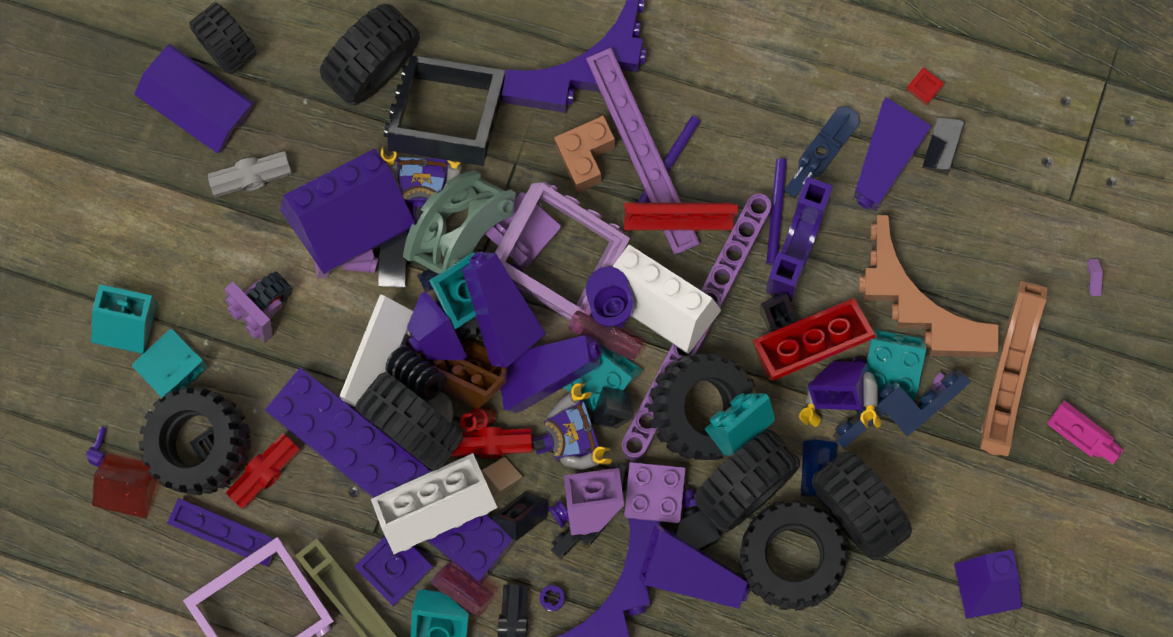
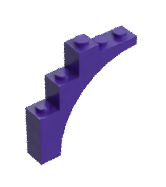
(552, 86)
(629, 593)

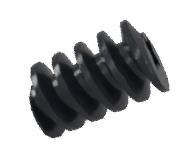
(415, 373)

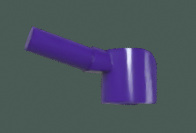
(93, 455)
(688, 498)

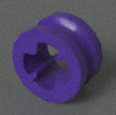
(559, 513)
(556, 590)

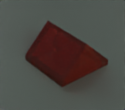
(123, 486)

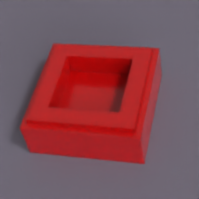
(925, 86)

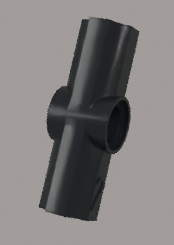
(513, 618)

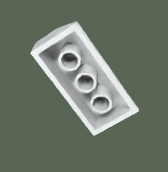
(666, 301)
(383, 335)
(433, 504)

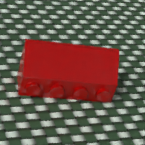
(812, 339)

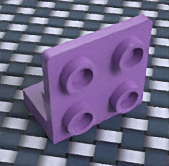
(533, 238)
(654, 493)

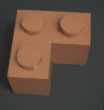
(580, 147)

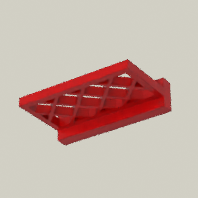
(679, 216)

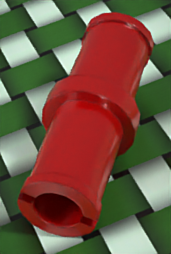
(478, 419)

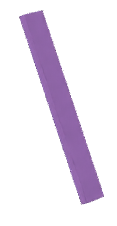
(637, 140)

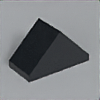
(777, 312)
(612, 408)

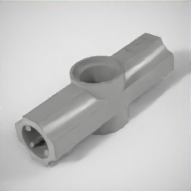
(249, 174)

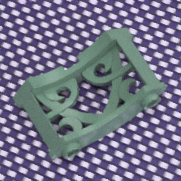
(486, 208)

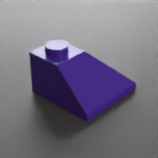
(433, 332)
(989, 584)

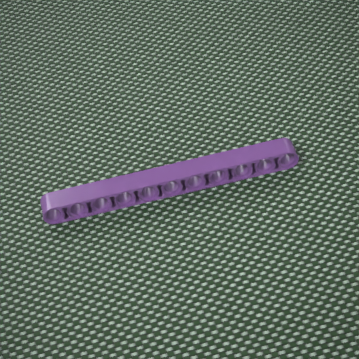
(716, 291)

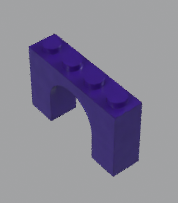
(800, 239)

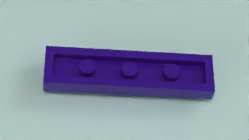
(218, 530)

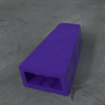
(891, 148)
(500, 309)
(548, 369)
(685, 570)

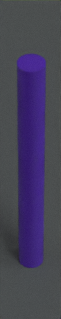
(676, 150)
(776, 210)

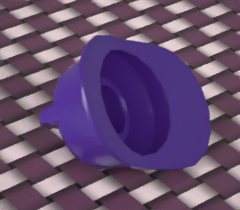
(609, 297)

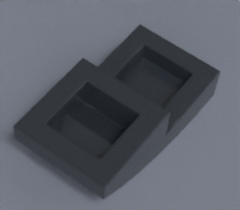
(391, 262)

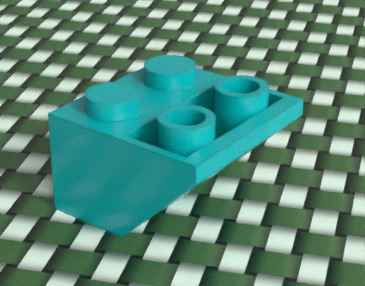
(122, 319)
(741, 422)

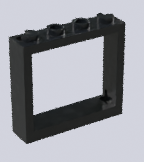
(439, 145)

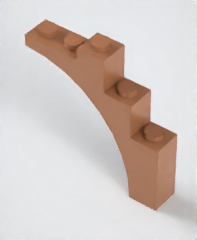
(913, 310)
(1011, 368)

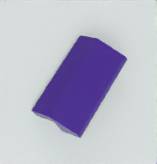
(193, 98)

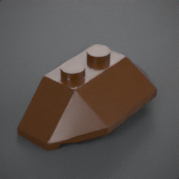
(472, 378)

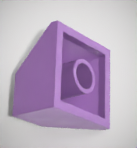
(592, 499)

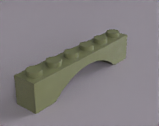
(342, 591)

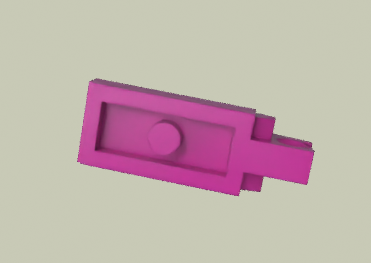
(1084, 433)

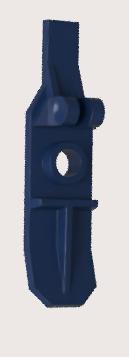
(830, 138)

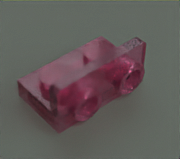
(462, 589)

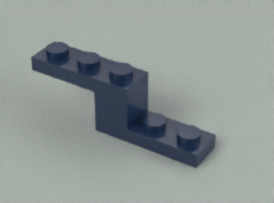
(902, 409)

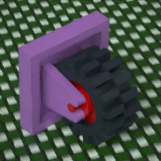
(258, 303)

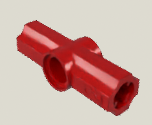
(494, 443)
(262, 471)

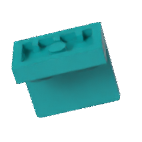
(897, 359)
(169, 364)
(613, 373)

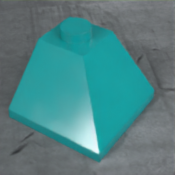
(454, 294)
(437, 616)

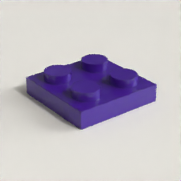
(393, 573)

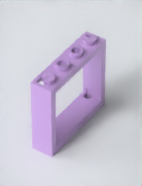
(570, 207)
(319, 628)

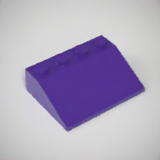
(347, 211)

